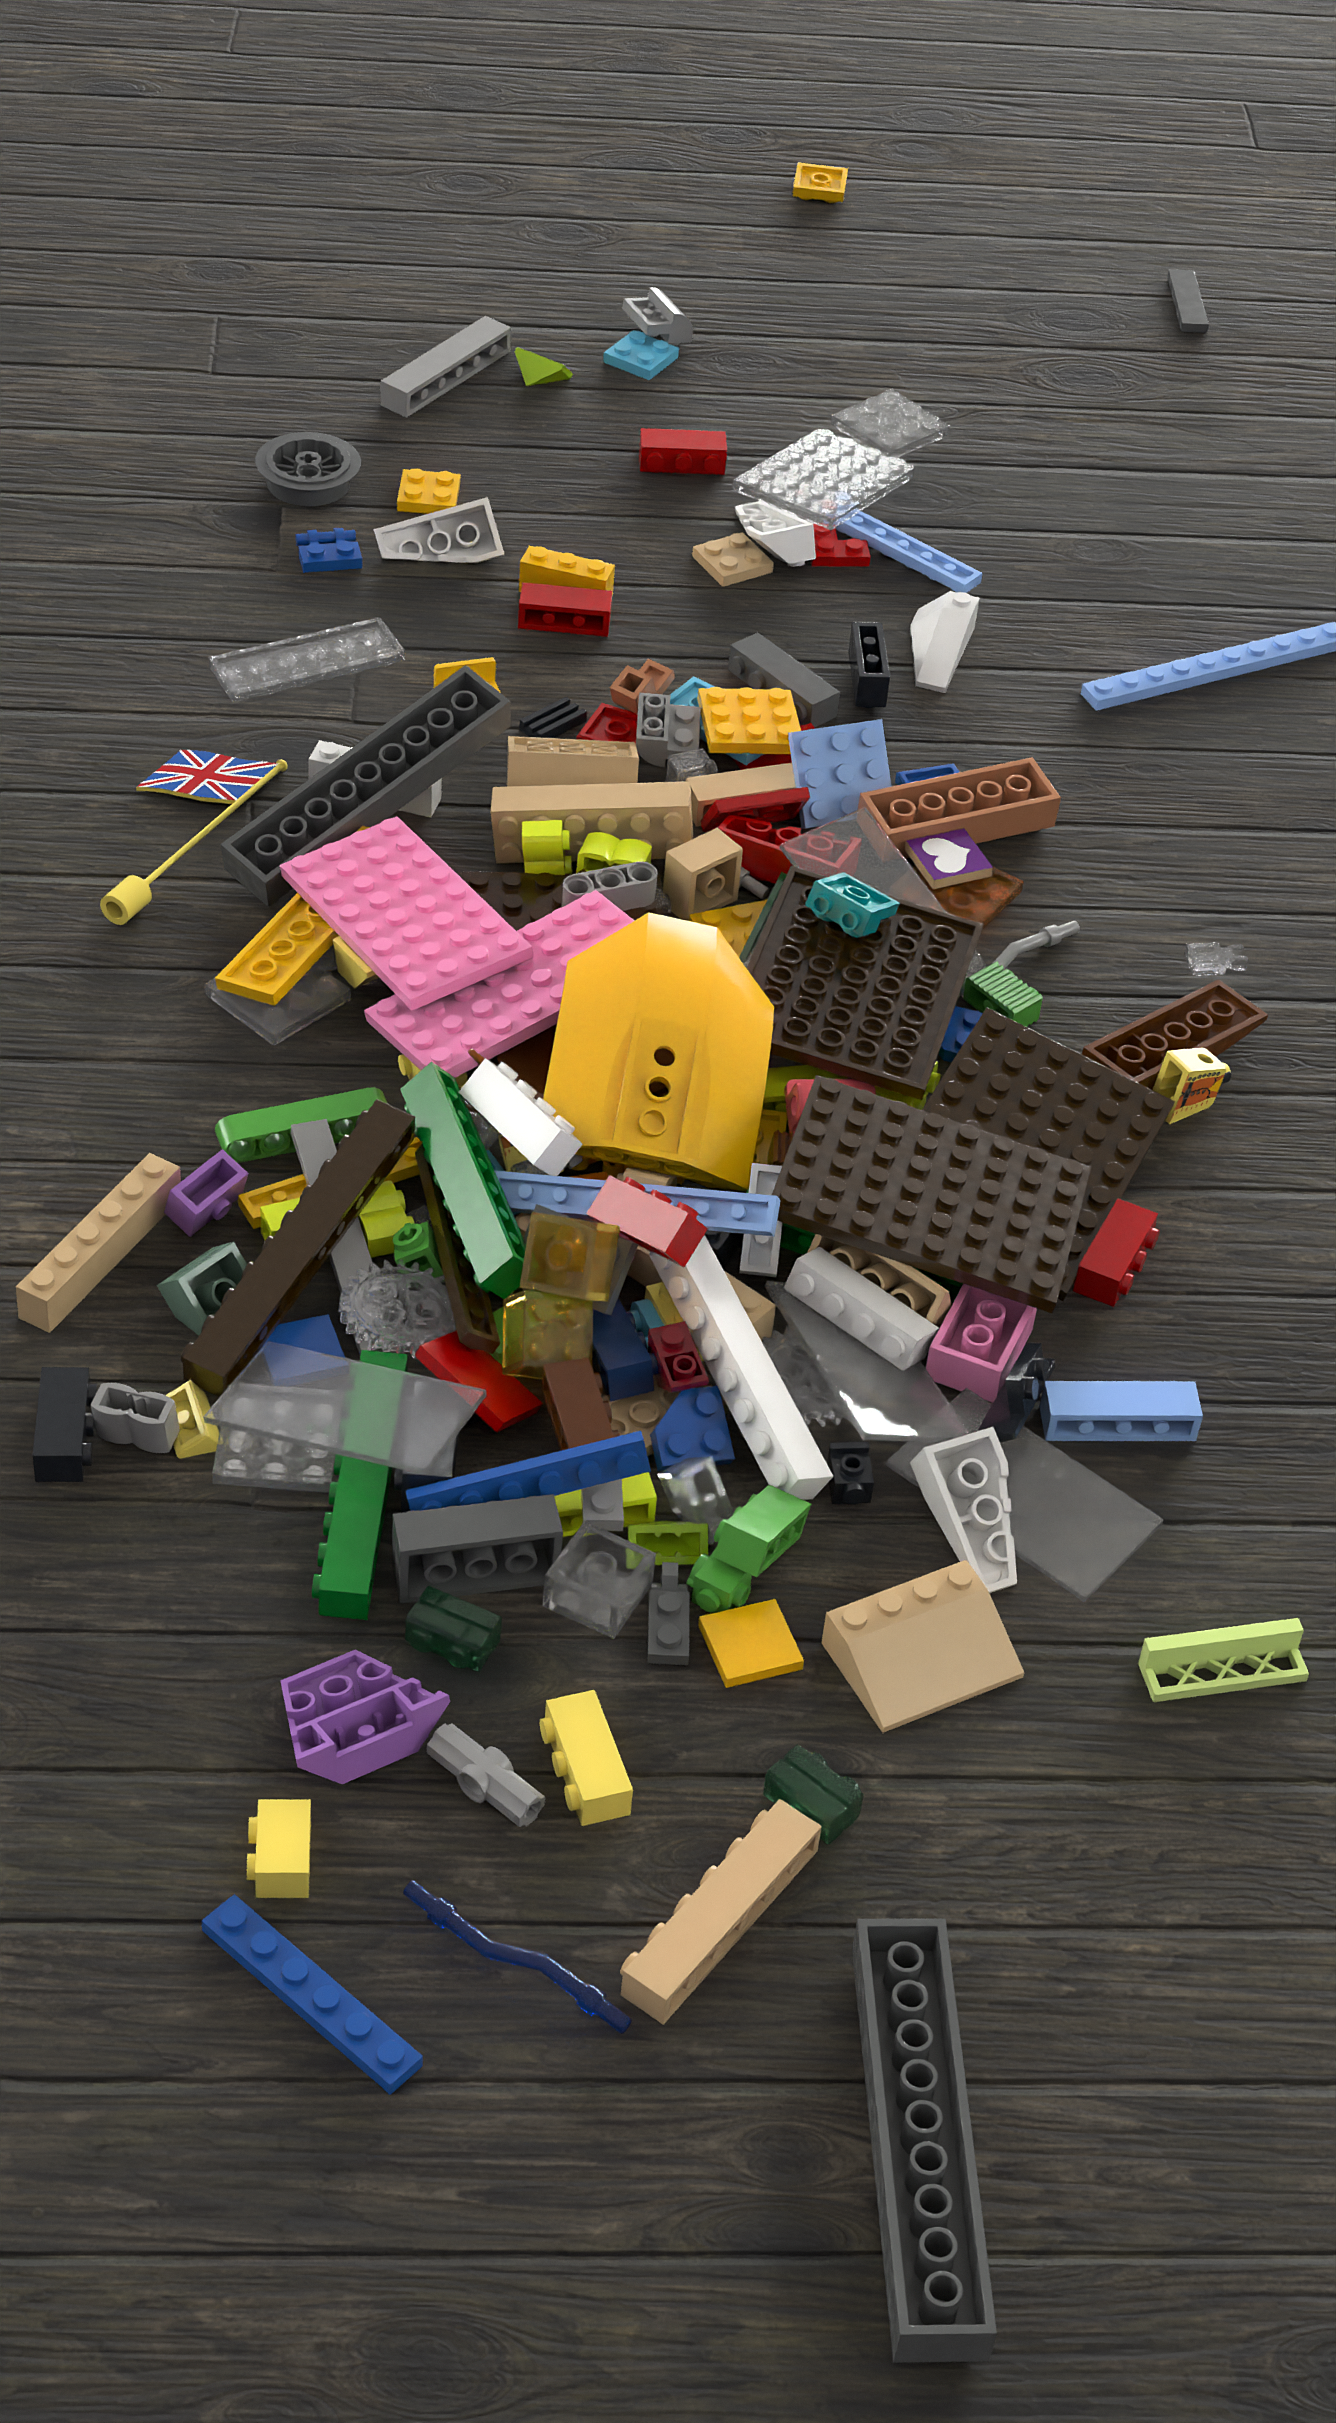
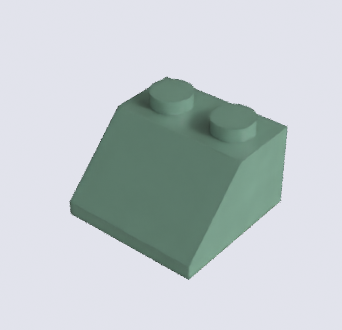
(201, 1285)

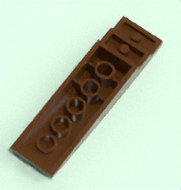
(1206, 1019)

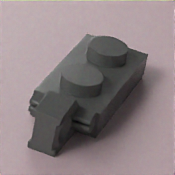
(668, 1619)

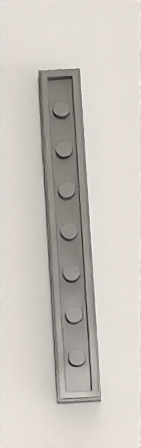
(314, 1147)

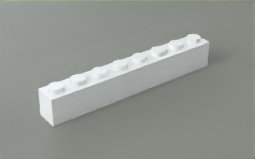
(744, 1373)

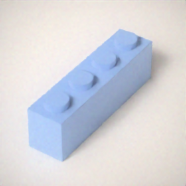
(1120, 1411)

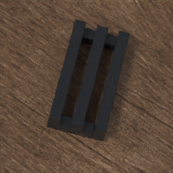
(545, 721)

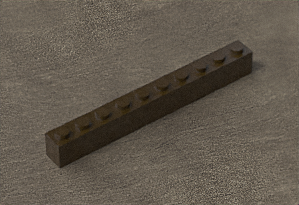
(298, 1248)

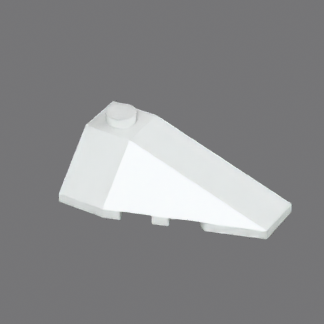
(778, 532)
(449, 535)
(940, 637)
(970, 1500)

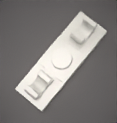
(758, 1251)

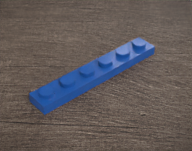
(540, 1476)
(312, 1994)

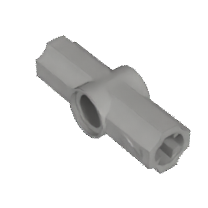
(485, 1774)

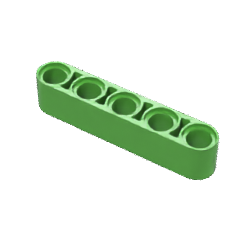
(268, 1130)

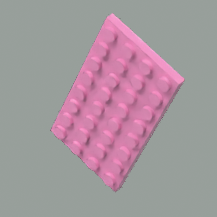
(406, 912)
(504, 1006)

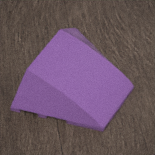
(357, 1716)

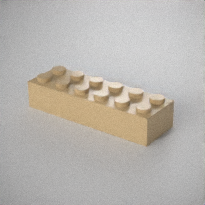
(641, 811)

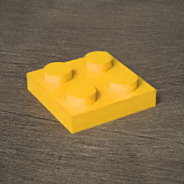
(820, 182)
(427, 491)

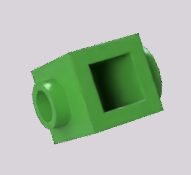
(417, 1245)
(718, 1584)

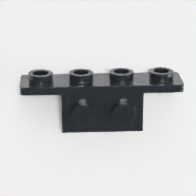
(1019, 1393)

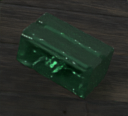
(453, 1629)
(815, 1791)

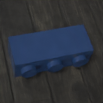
(621, 1355)

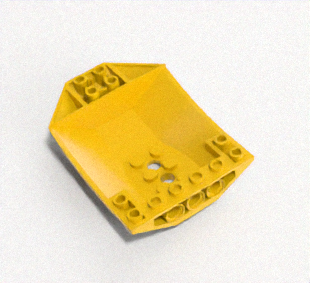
(677, 991)

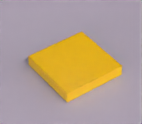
(750, 1643)

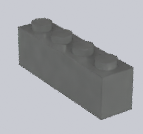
(769, 667)

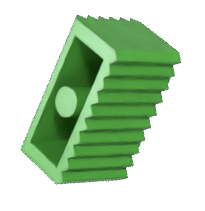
(1003, 993)

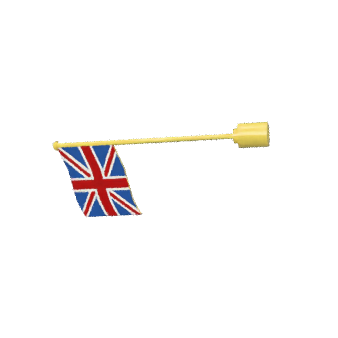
(197, 777)

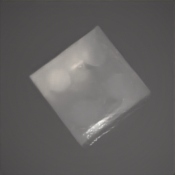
(599, 1579)

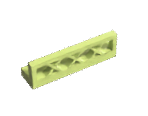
(1218, 1652)

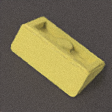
(194, 1434)

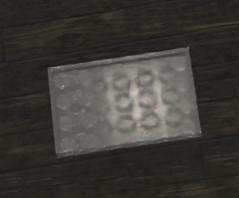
(824, 478)

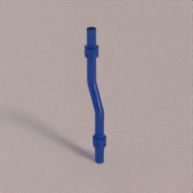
(588, 1997)

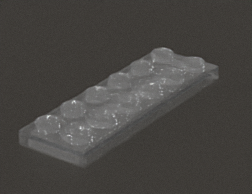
(306, 659)

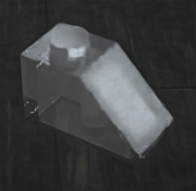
(697, 1493)

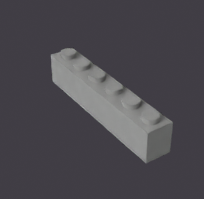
(445, 366)

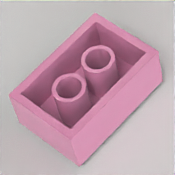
(979, 1342)

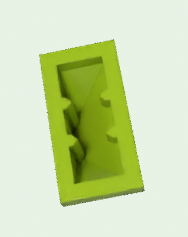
(540, 369)
(671, 1540)

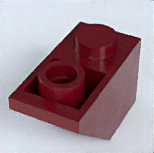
(676, 1358)

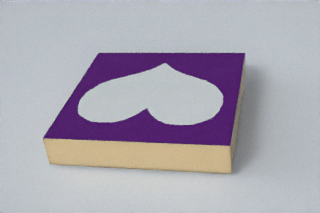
(948, 858)

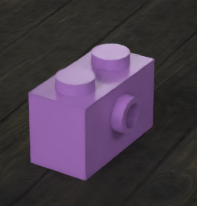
(206, 1193)

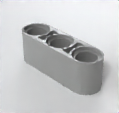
(624, 885)

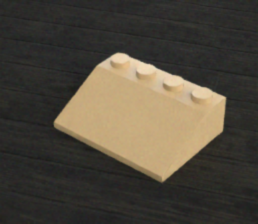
(570, 762)
(921, 1645)

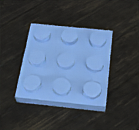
(837, 767)

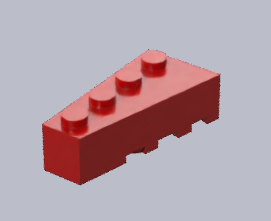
(760, 845)

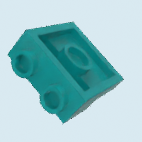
(850, 904)

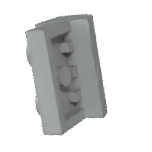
(659, 316)
(665, 728)

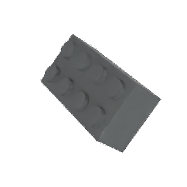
(475, 1547)

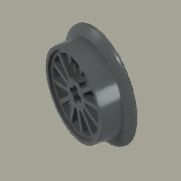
(308, 467)

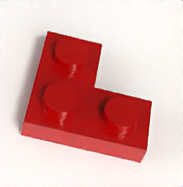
(837, 552)

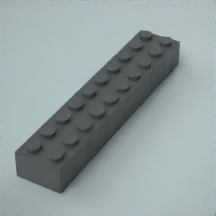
(369, 780)
(922, 2144)

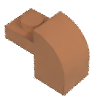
(650, 678)

